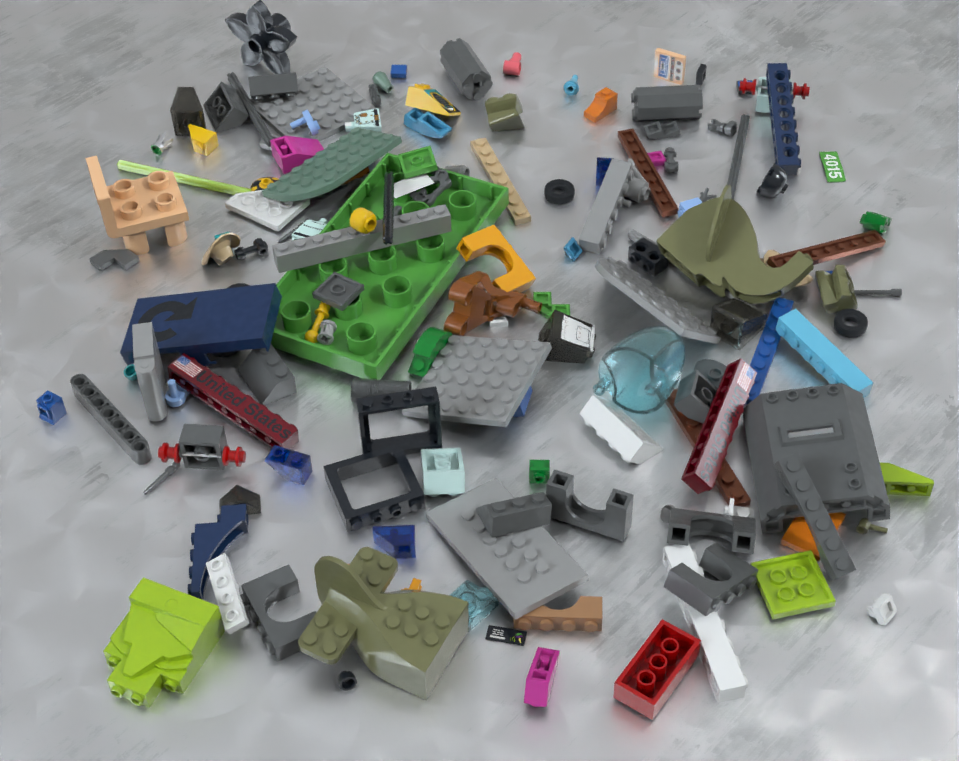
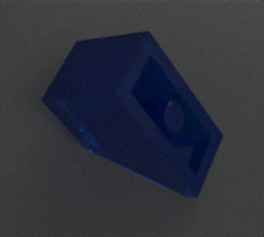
(396, 540)

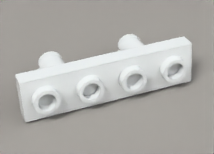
(227, 594)

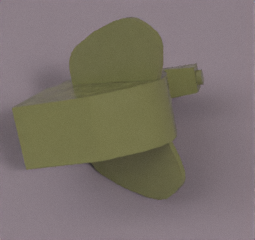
(721, 251)

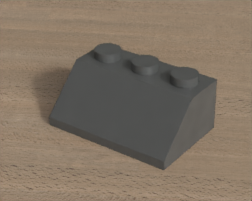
(273, 86)
(225, 108)
(267, 375)
(516, 514)

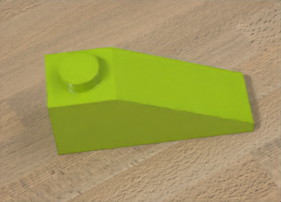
(904, 482)

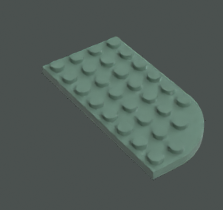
(332, 165)

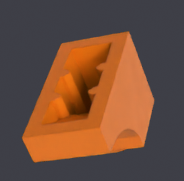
(602, 105)

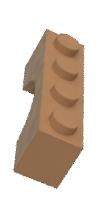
(582, 616)

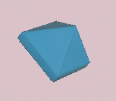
(572, 249)

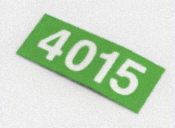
(832, 166)

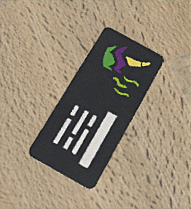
(506, 635)

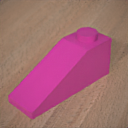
(541, 677)

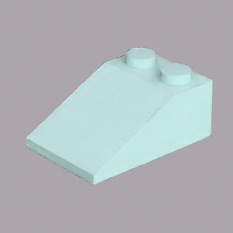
(442, 471)

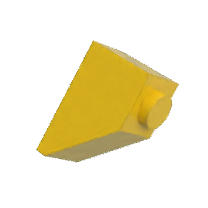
(203, 140)

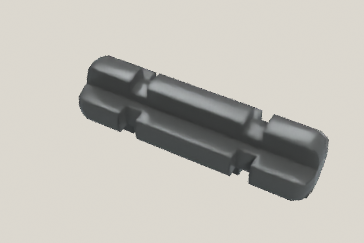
(374, 93)

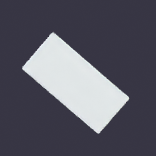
(411, 184)

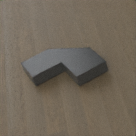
(122, 257)

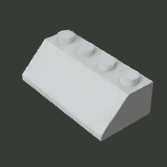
(619, 430)

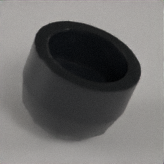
(349, 678)

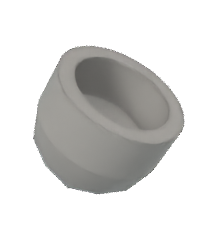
(665, 513)

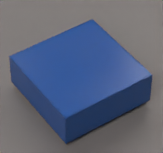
(398, 71)

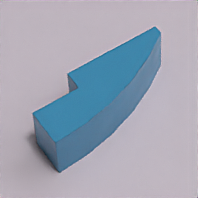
(426, 124)

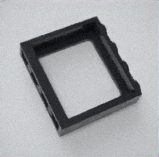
(396, 401)
(373, 514)

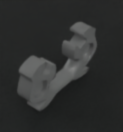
(440, 176)

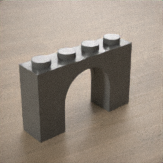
(611, 522)
(735, 529)
(706, 594)
(261, 596)

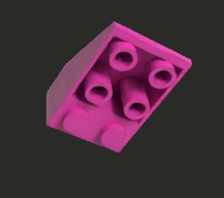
(293, 151)

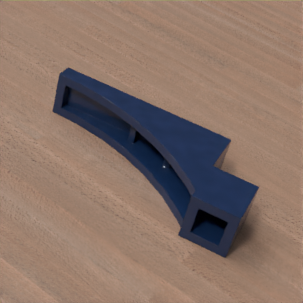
(212, 541)

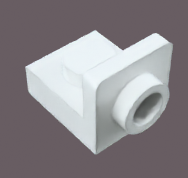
(738, 510)

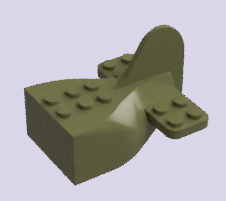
(397, 634)

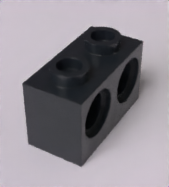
(647, 257)

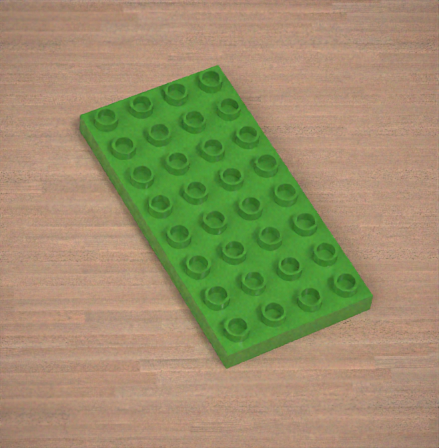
(398, 280)

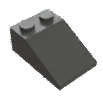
(695, 396)

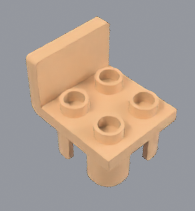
(139, 206)

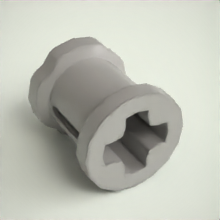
(326, 332)

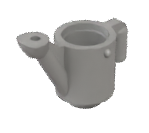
(638, 188)

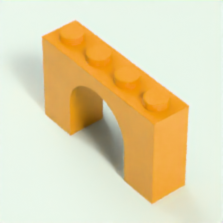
(492, 242)

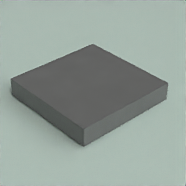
(338, 291)

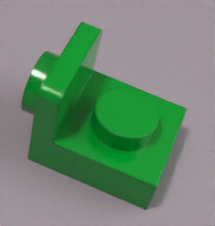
(539, 471)

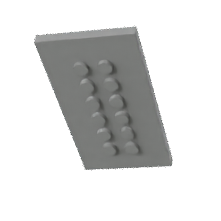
(517, 567)

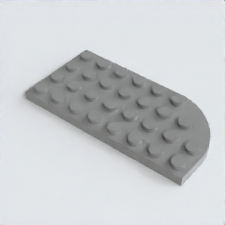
(654, 301)

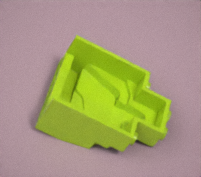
(161, 642)

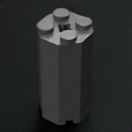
(465, 69)
(667, 103)

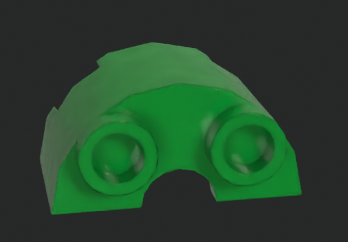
(875, 221)

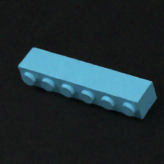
(821, 352)

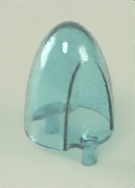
(642, 369)

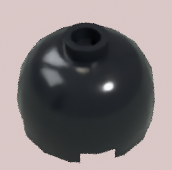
(773, 182)

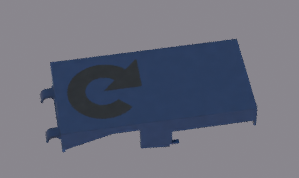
(208, 321)

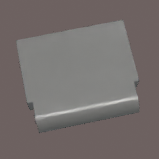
(149, 371)

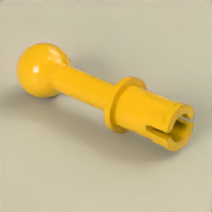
(321, 313)

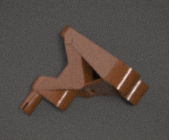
(476, 306)

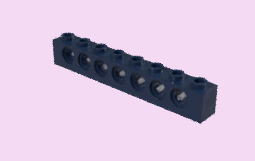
(781, 116)

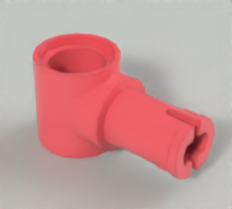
(513, 66)

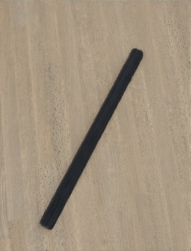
(388, 208)

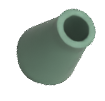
(382, 82)

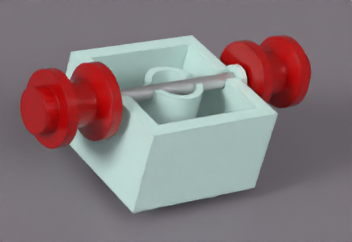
(762, 101)

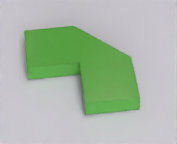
(547, 306)

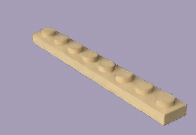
(497, 175)

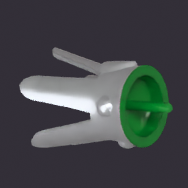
(159, 146)

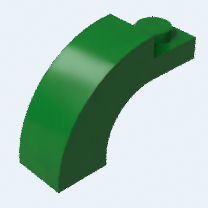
(427, 349)

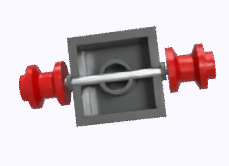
(202, 448)

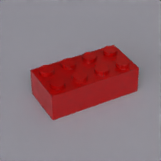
(657, 669)

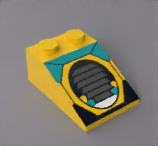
(429, 99)

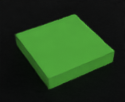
(417, 162)

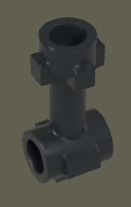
(258, 246)

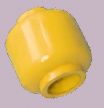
(363, 220)

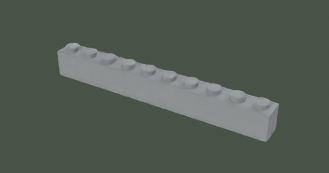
(350, 242)

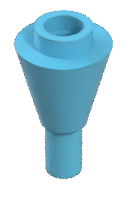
(571, 87)

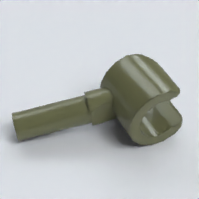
(864, 526)

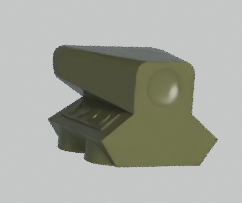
(504, 112)
(836, 289)

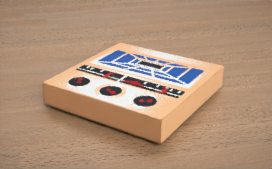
(669, 66)

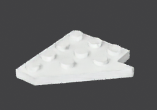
(264, 210)

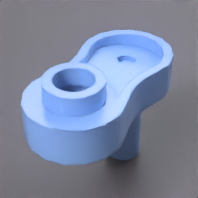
(313, 125)
(176, 394)

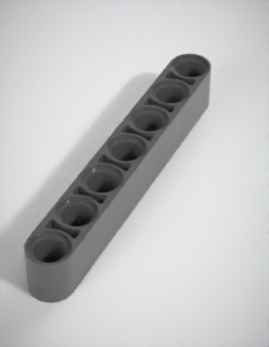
(111, 419)

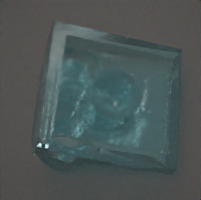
(480, 601)

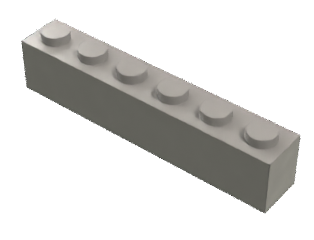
(605, 206)

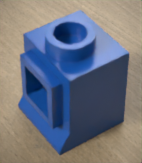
(51, 407)

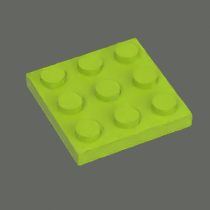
(793, 585)

